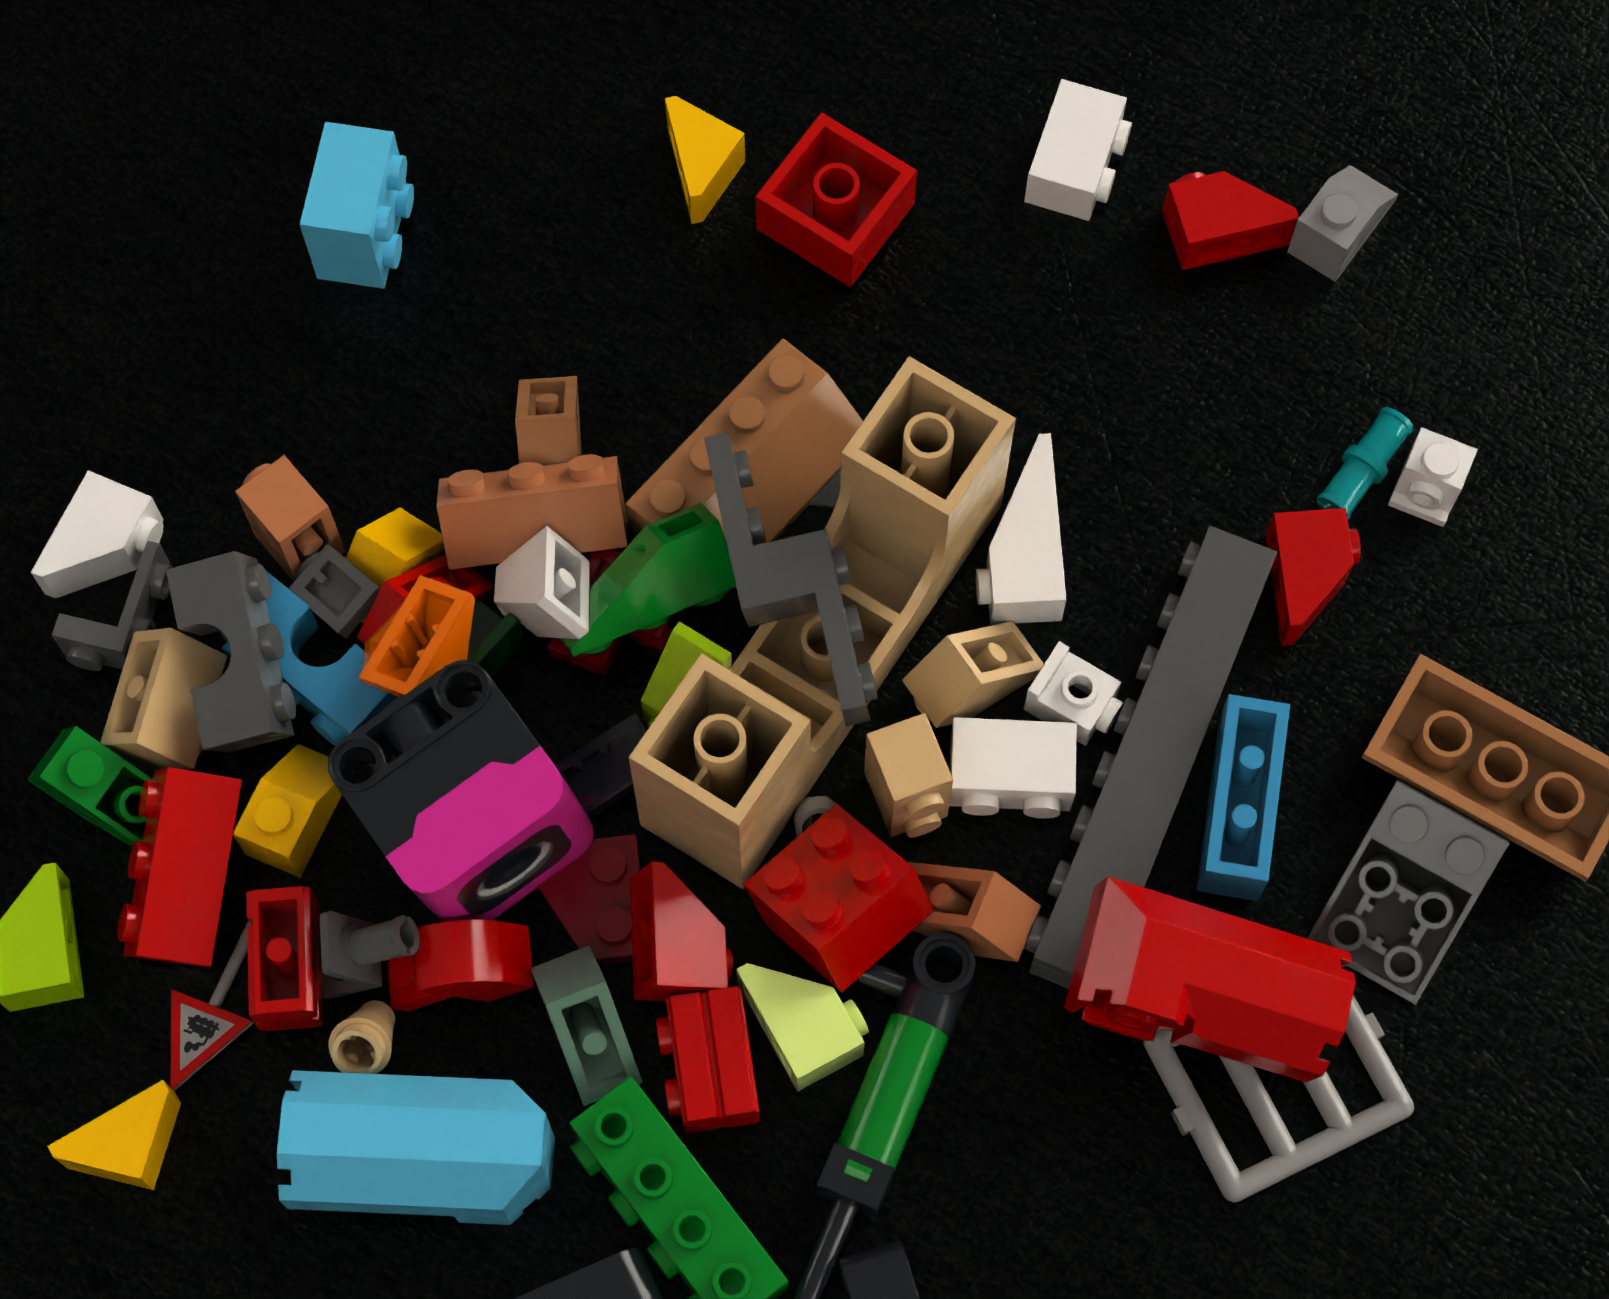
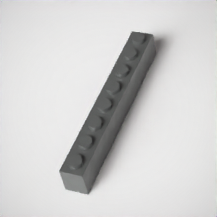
(1158, 741)

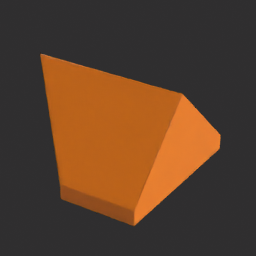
(419, 637)

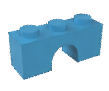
(327, 692)

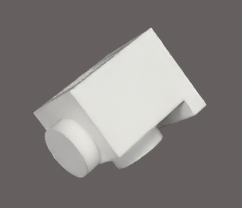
(1432, 477)
(1052, 702)

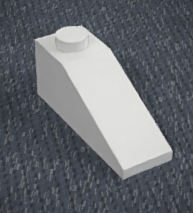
(1025, 557)

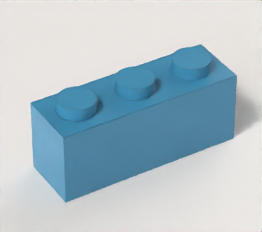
(1243, 798)

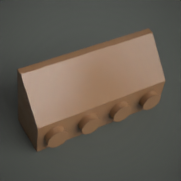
(793, 433)
(1497, 766)

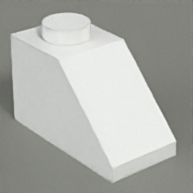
(97, 536)
(546, 587)

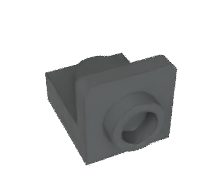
(335, 590)

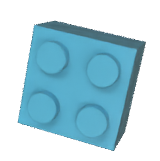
(356, 205)

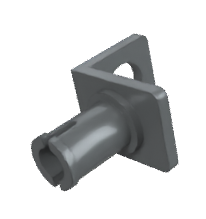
(356, 948)

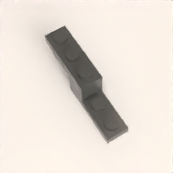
(790, 577)

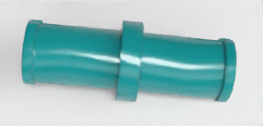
(1366, 461)

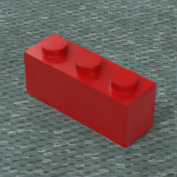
(179, 867)

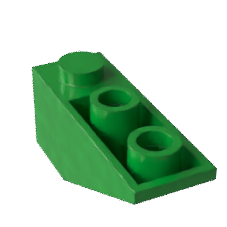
(661, 572)
(93, 784)

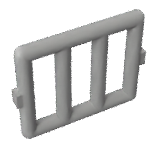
(1287, 1156)

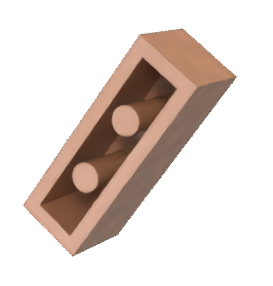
(499, 511)

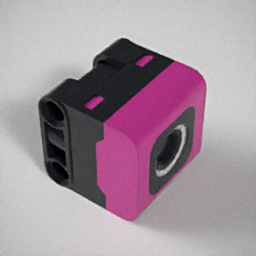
(461, 796)

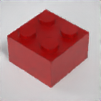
(835, 199)
(839, 897)

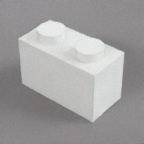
(1076, 150)
(1013, 766)

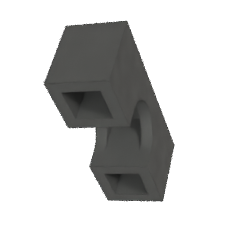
(249, 699)

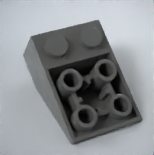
(1408, 889)

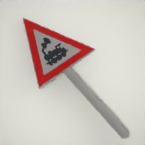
(203, 1028)

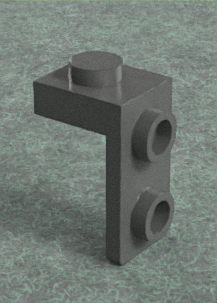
(99, 644)

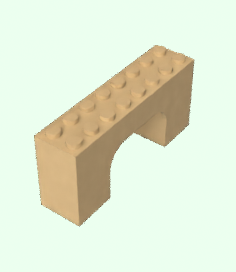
(751, 740)

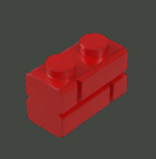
(284, 959)
(711, 1060)

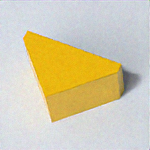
(705, 154)
(393, 546)
(125, 1141)

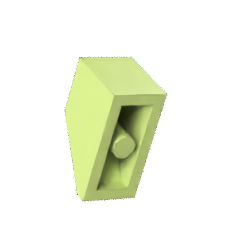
(803, 1023)

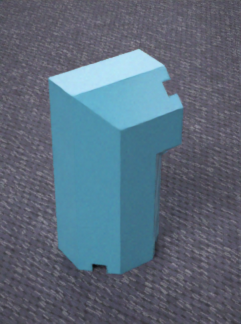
(413, 1146)

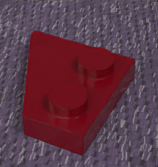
(594, 897)

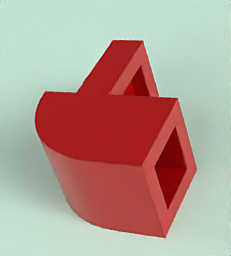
(463, 961)

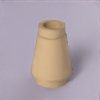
(363, 1039)

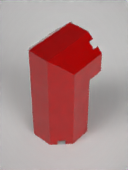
(1209, 980)

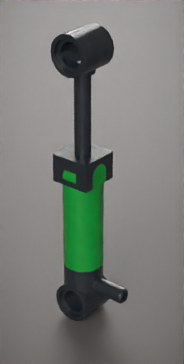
(889, 1095)

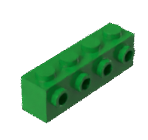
(672, 1199)

